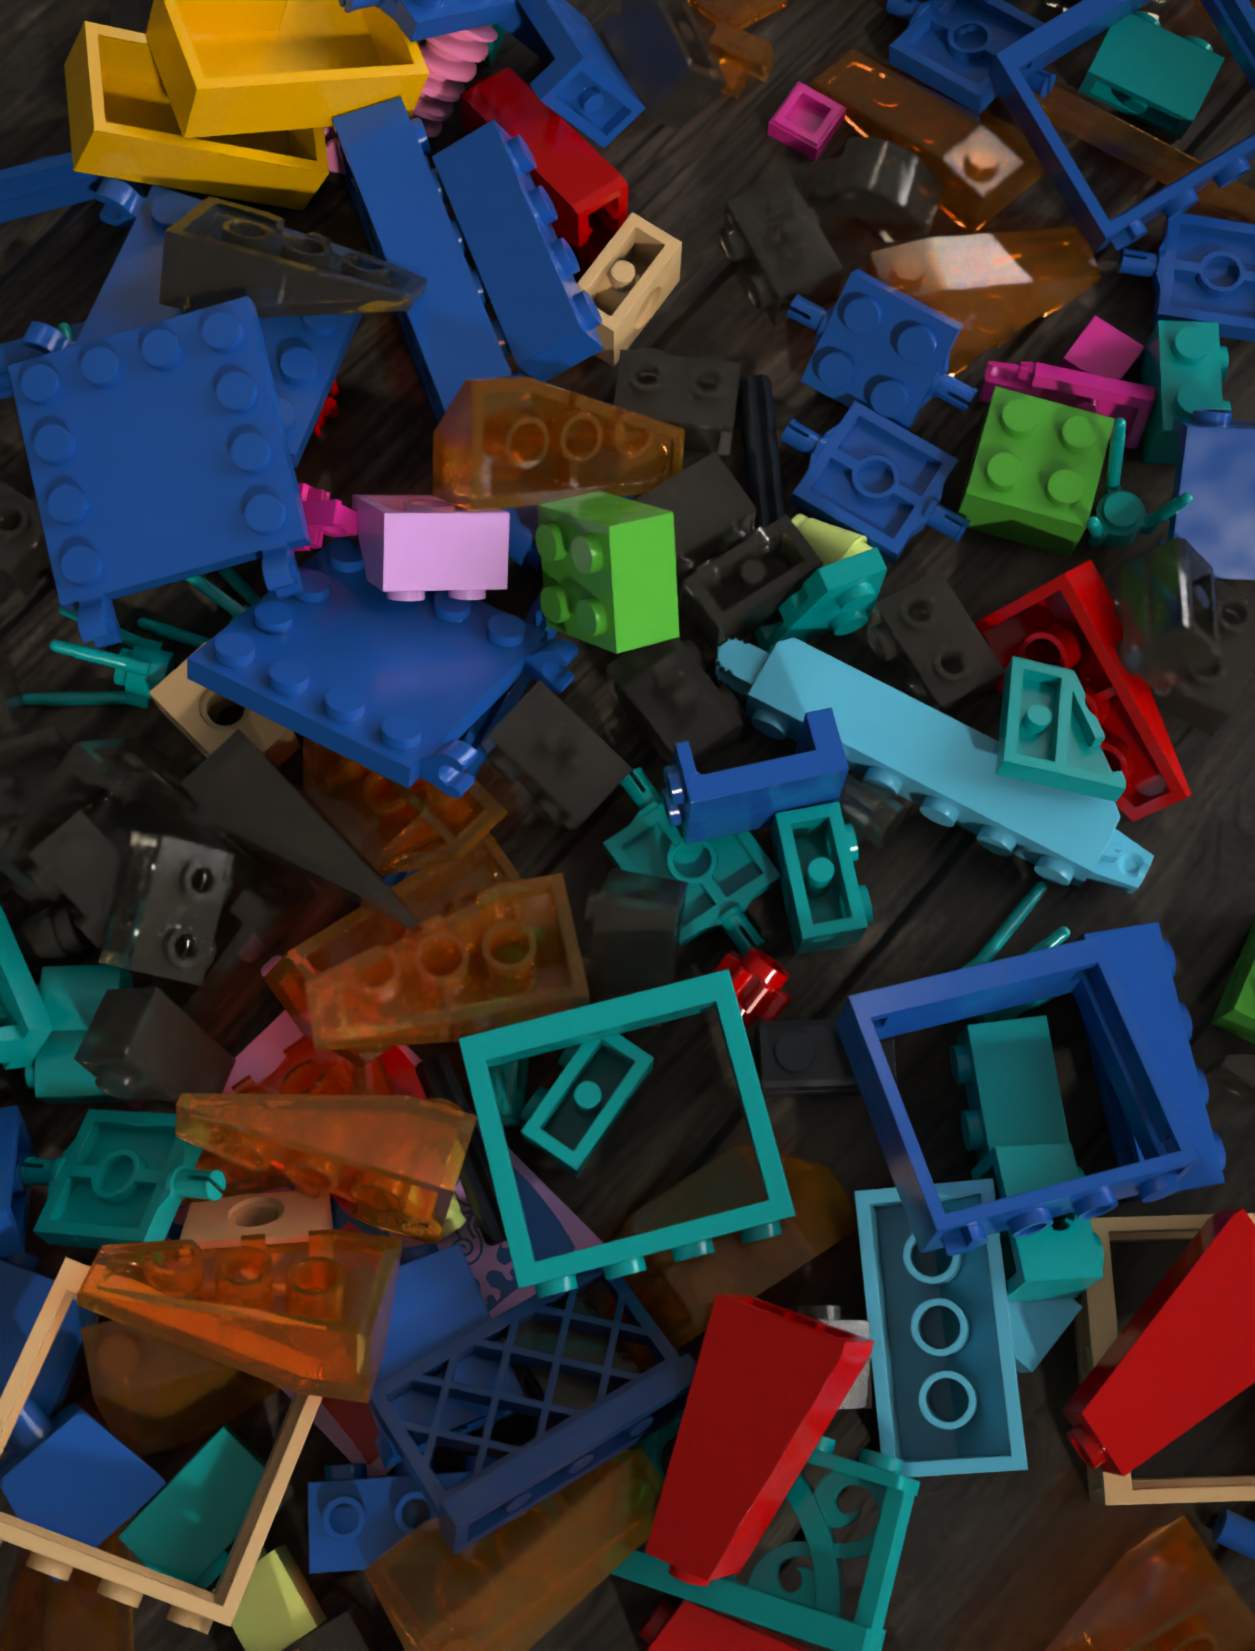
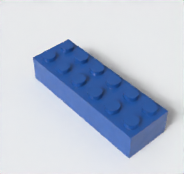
(410, 227)

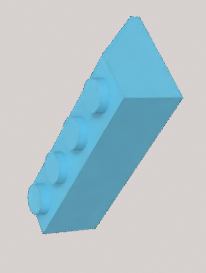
(940, 1342)

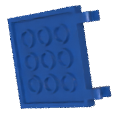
(300, 349)
(159, 461)
(377, 673)

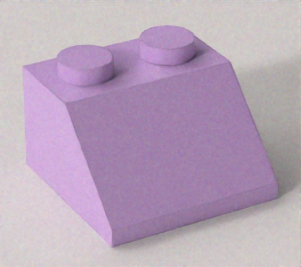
(431, 546)

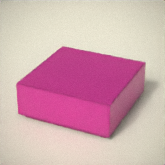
(806, 120)
(1103, 351)

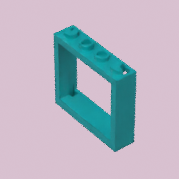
(597, 1022)

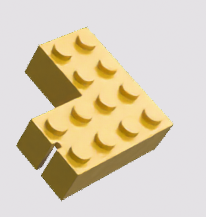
(278, 63)
(130, 133)

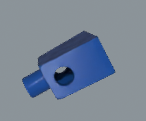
(74, 1475)

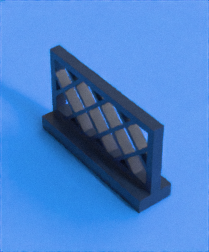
(554, 1456)

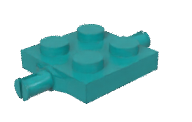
(720, 871)
(119, 1181)

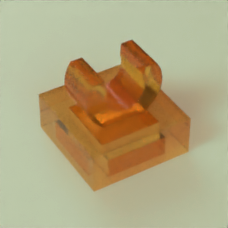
(740, 56)

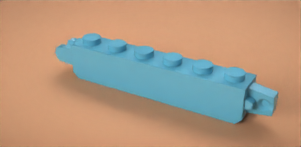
(933, 763)

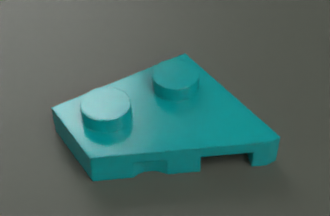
(831, 600)
(1051, 733)

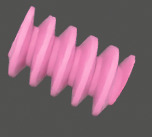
(450, 64)

